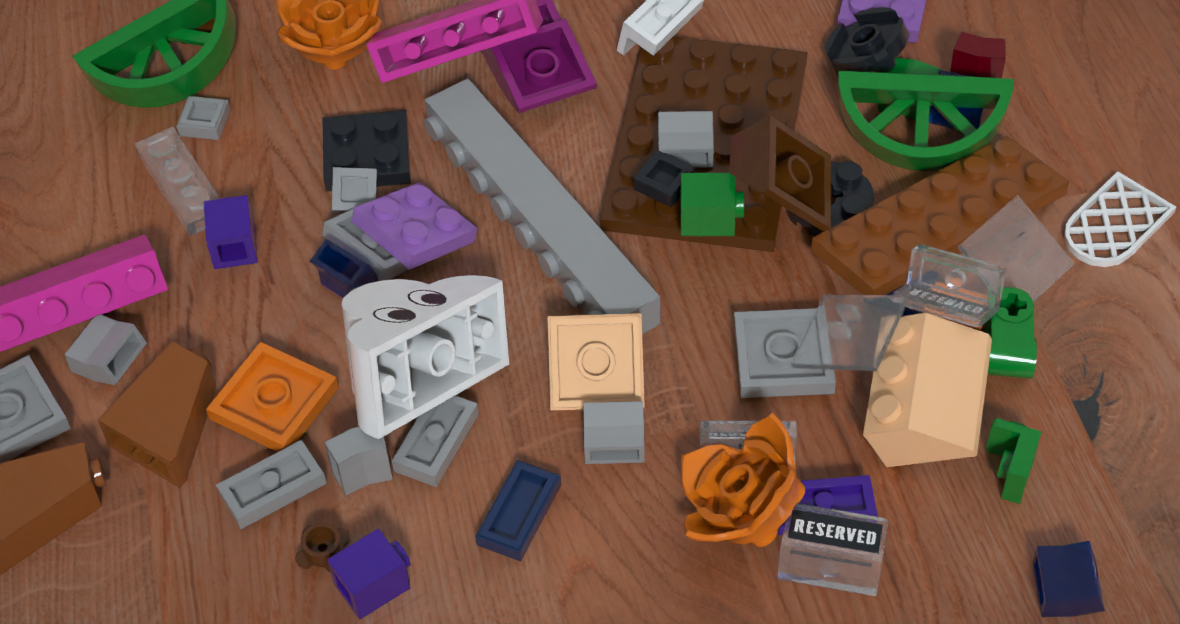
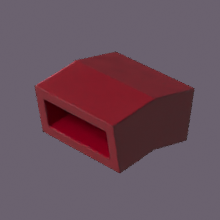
(978, 56)

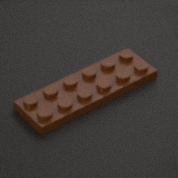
(937, 212)

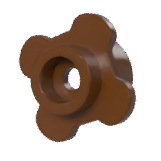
(317, 536)

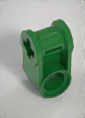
(1012, 336)

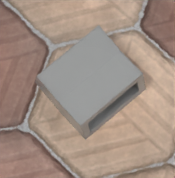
(687, 136)
(105, 350)
(614, 432)
(358, 460)

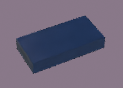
(518, 510)

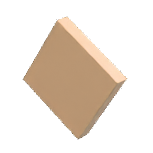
(595, 360)

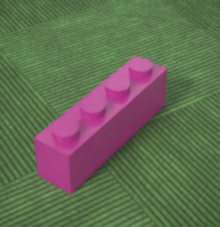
(451, 35)
(78, 291)

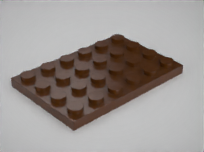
(702, 75)

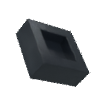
(662, 178)

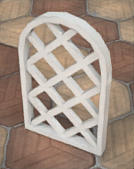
(1138, 191)

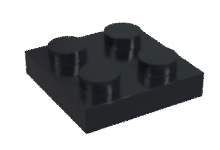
(368, 142)

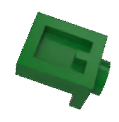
(1018, 450)

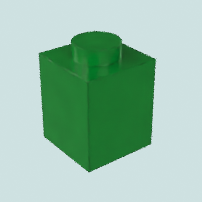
(710, 204)

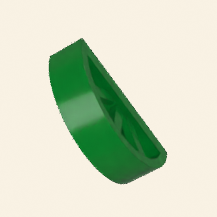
(153, 32)
(924, 91)

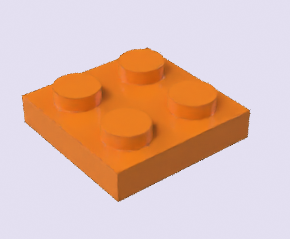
(272, 398)

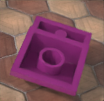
(541, 65)

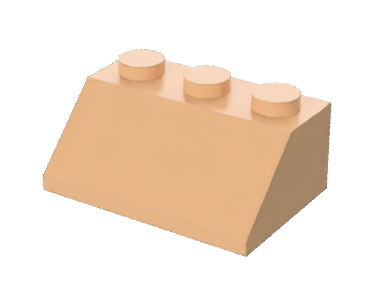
(928, 392)

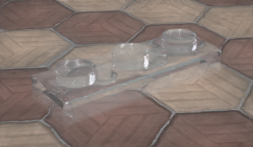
(177, 177)

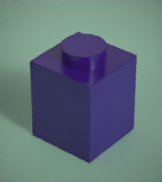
(230, 232)
(370, 572)

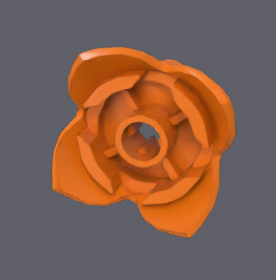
(328, 29)
(742, 491)

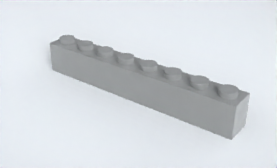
(537, 207)

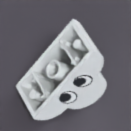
(420, 345)

